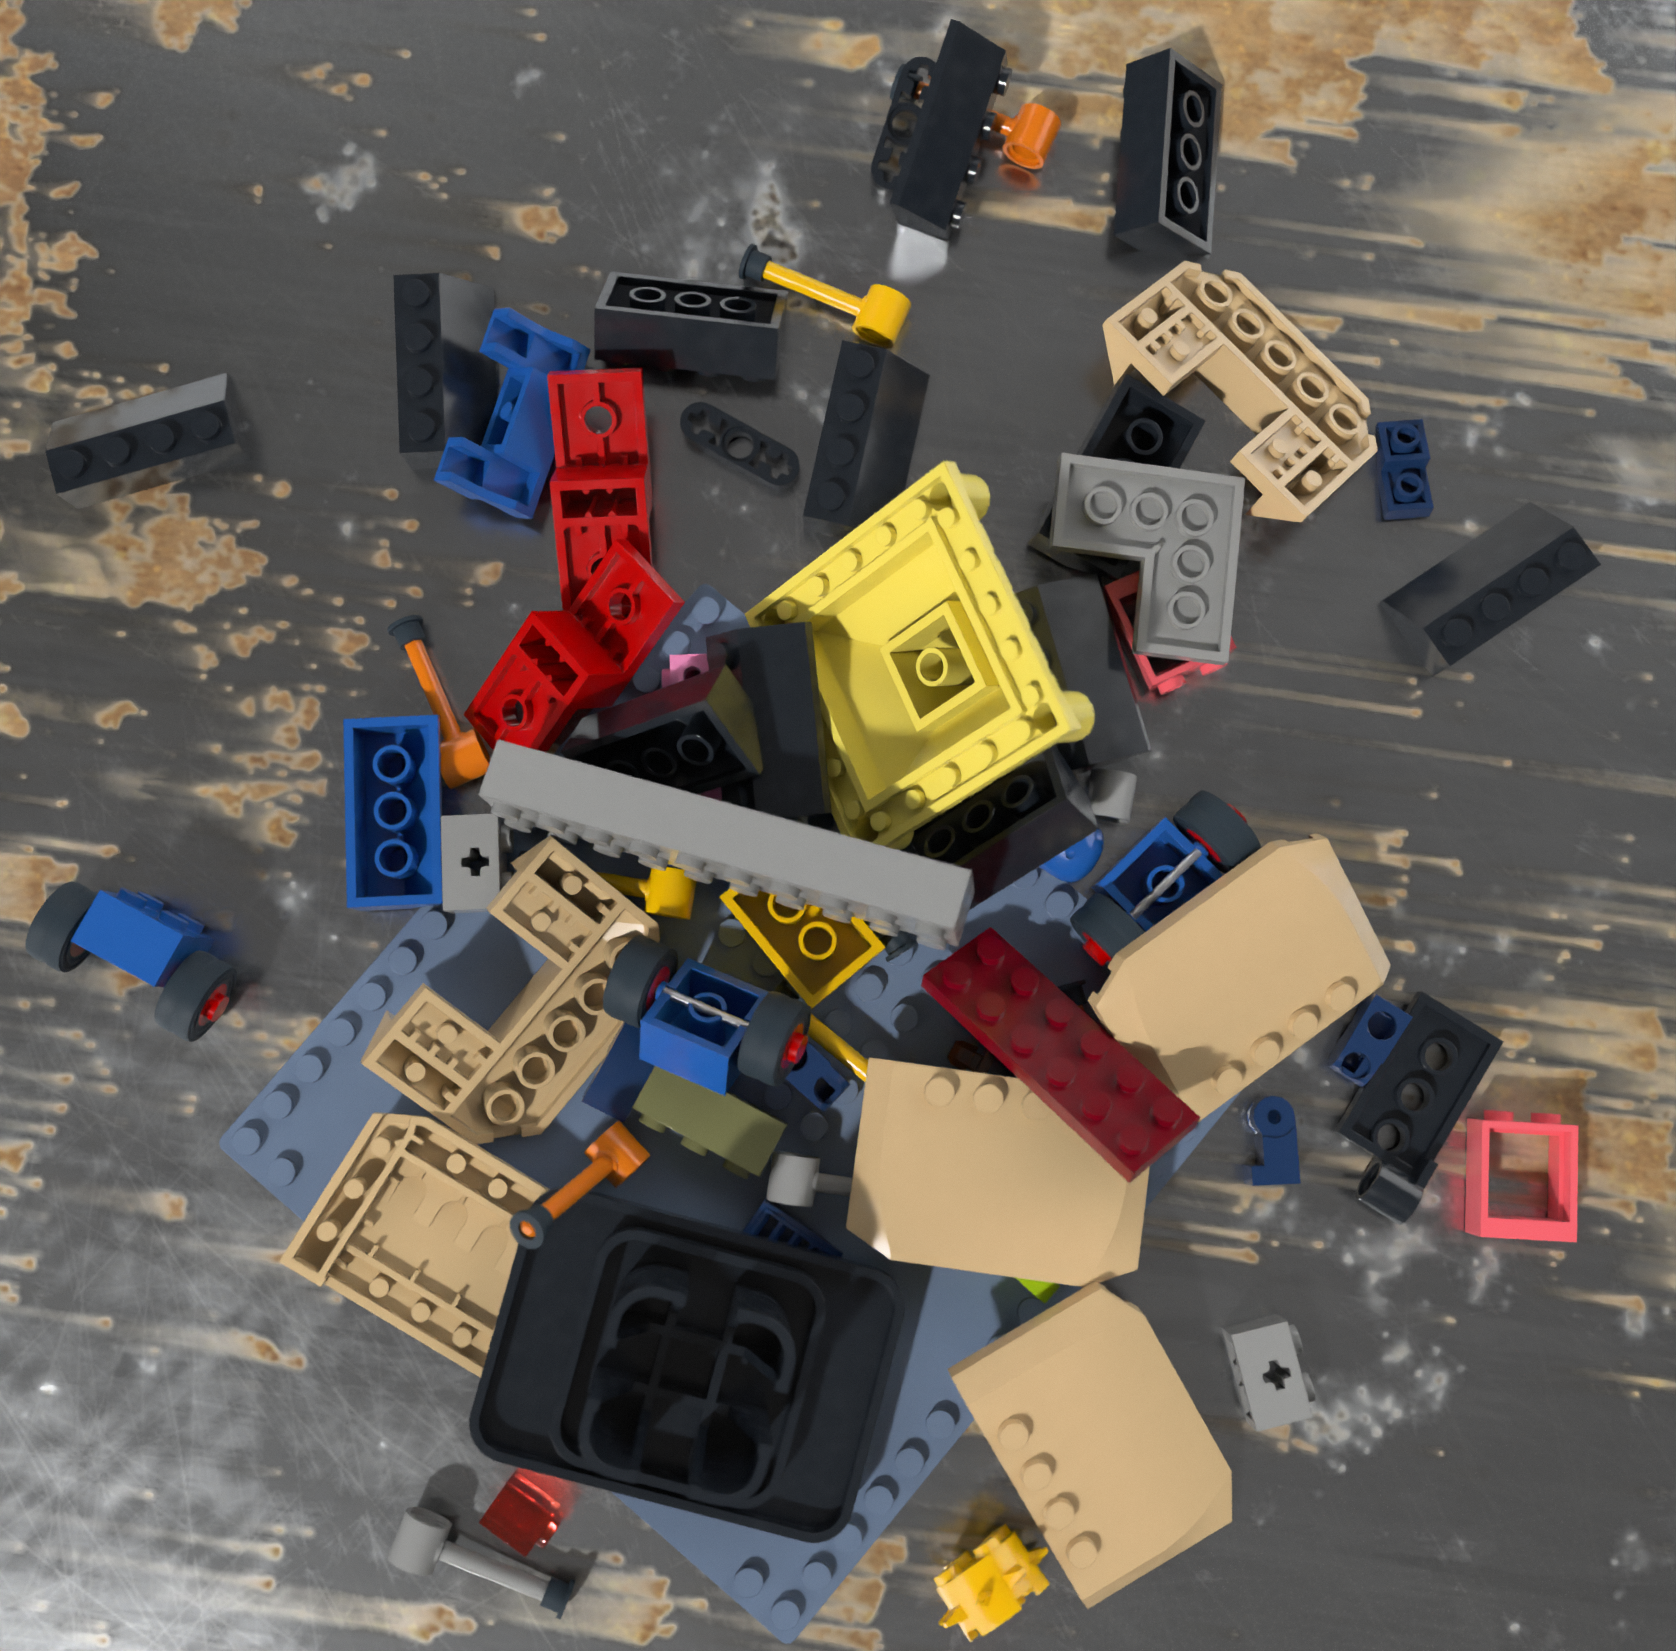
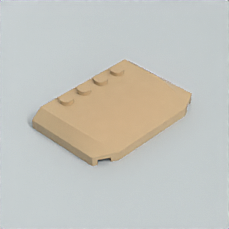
(1243, 973)
(986, 1180)
(418, 1233)
(1098, 1439)

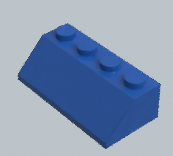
(393, 812)

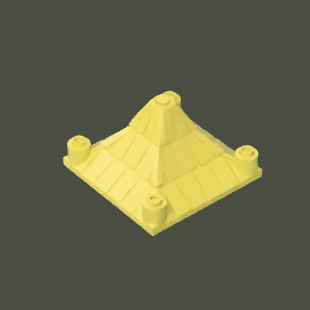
(922, 661)

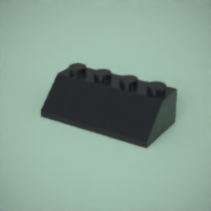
(950, 132)
(1168, 156)
(690, 326)
(441, 375)
(1134, 428)
(864, 438)
(147, 442)
(1488, 585)
(1086, 657)
(781, 680)
(677, 736)
(1010, 824)

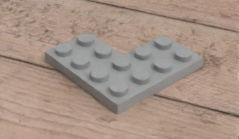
(1180, 530)

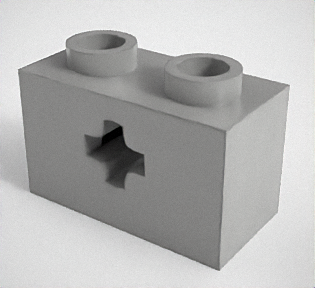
(460, 844)
(1250, 1350)

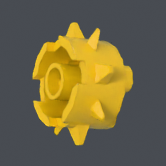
(990, 1585)

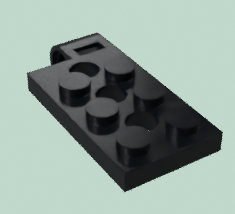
(1399, 1176)

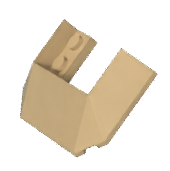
(1262, 369)
(552, 1031)

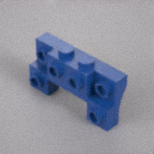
(519, 438)

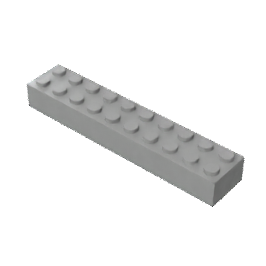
(729, 844)

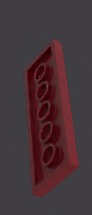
(1060, 1053)

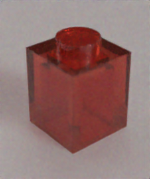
(522, 1515)

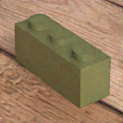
(710, 1121)

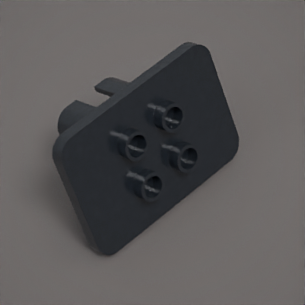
(690, 1367)

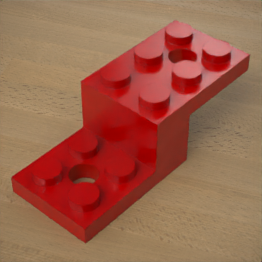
(600, 475)
(575, 654)

